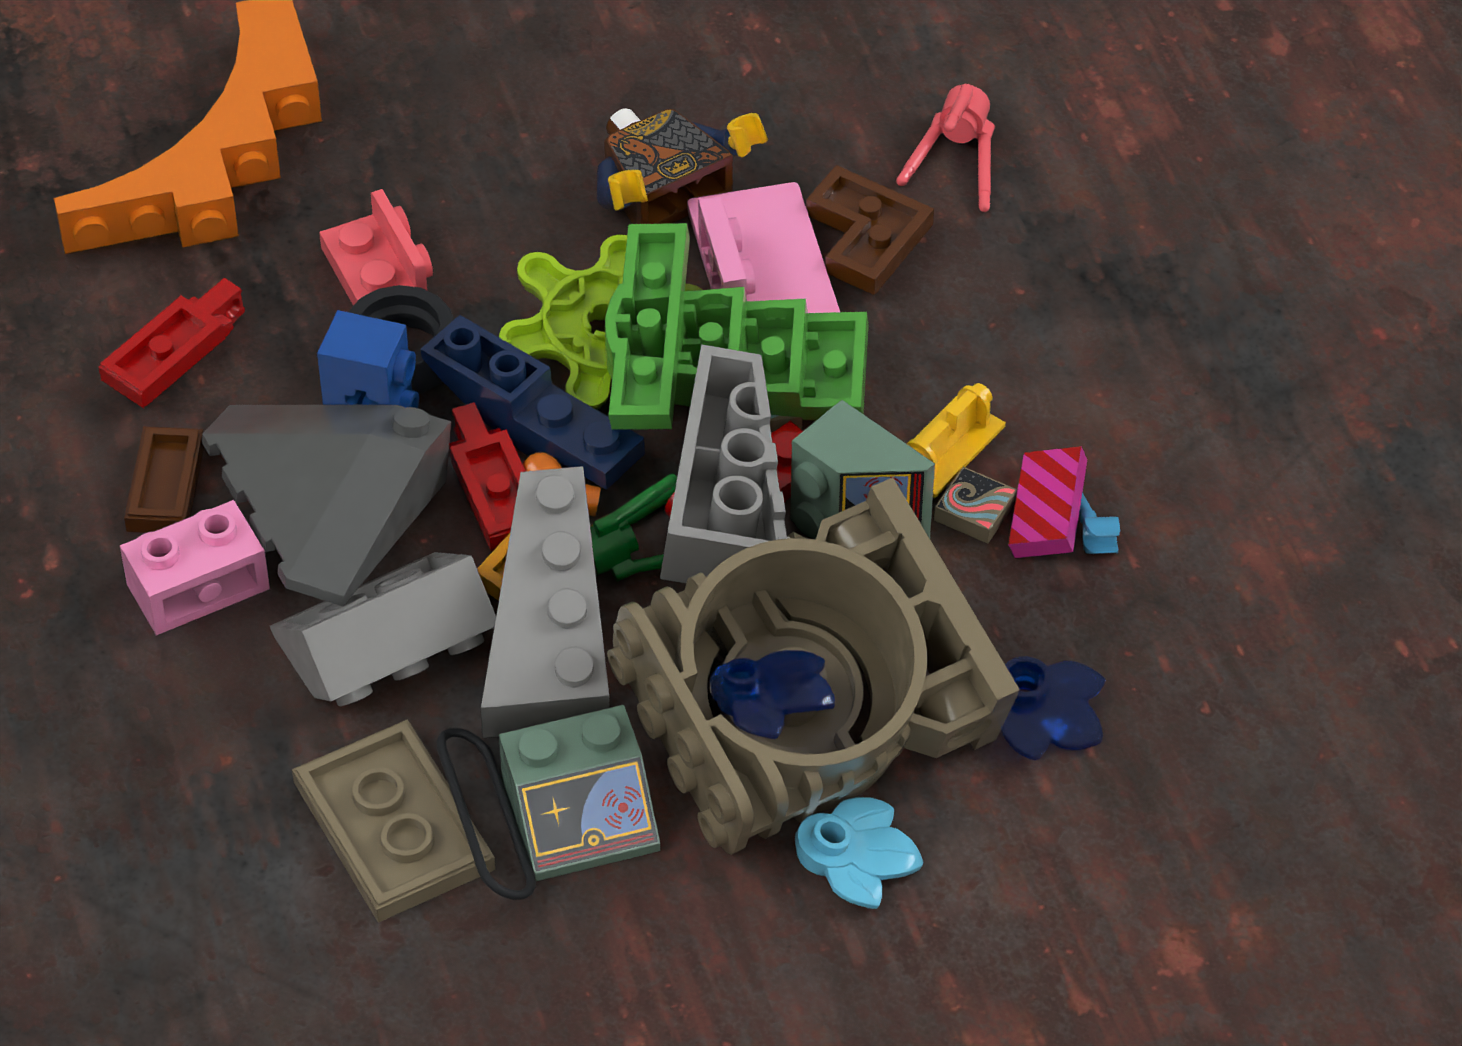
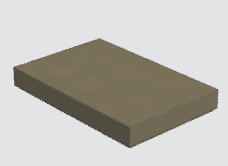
(390, 820)

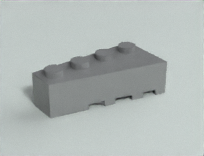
(727, 468)
(548, 620)

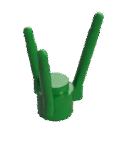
(615, 540)

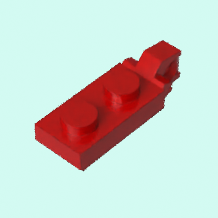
(172, 343)
(487, 472)

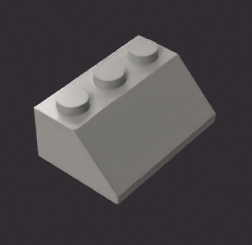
(388, 627)

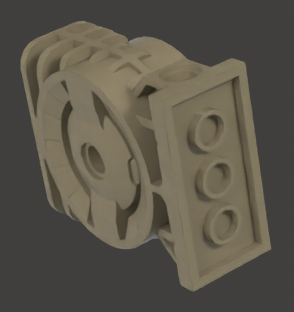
(858, 588)

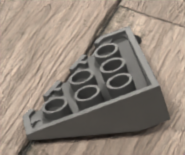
(330, 484)

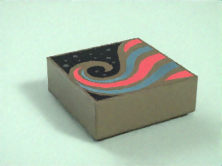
(975, 505)

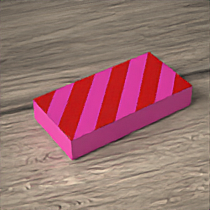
(1048, 502)

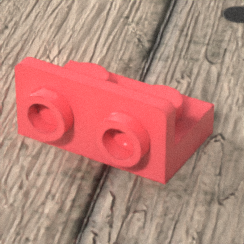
(376, 251)

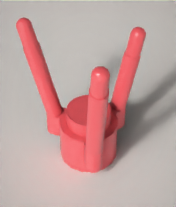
(960, 121)

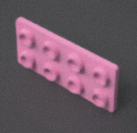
(762, 244)

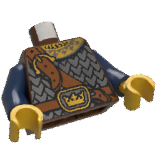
(667, 160)

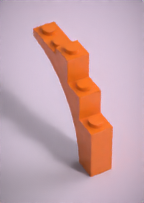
(231, 147)

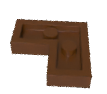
(877, 227)

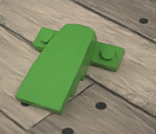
(659, 329)

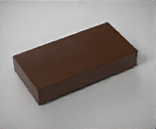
(164, 478)

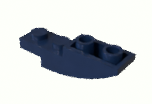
(518, 396)

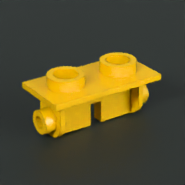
(958, 434)

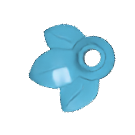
(860, 849)

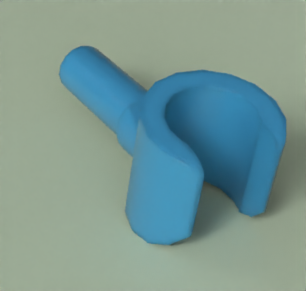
(1098, 532)

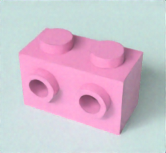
(195, 567)

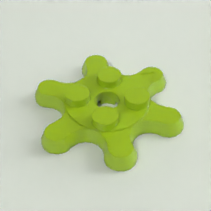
(568, 306)

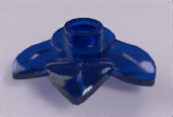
(768, 689)
(1054, 708)

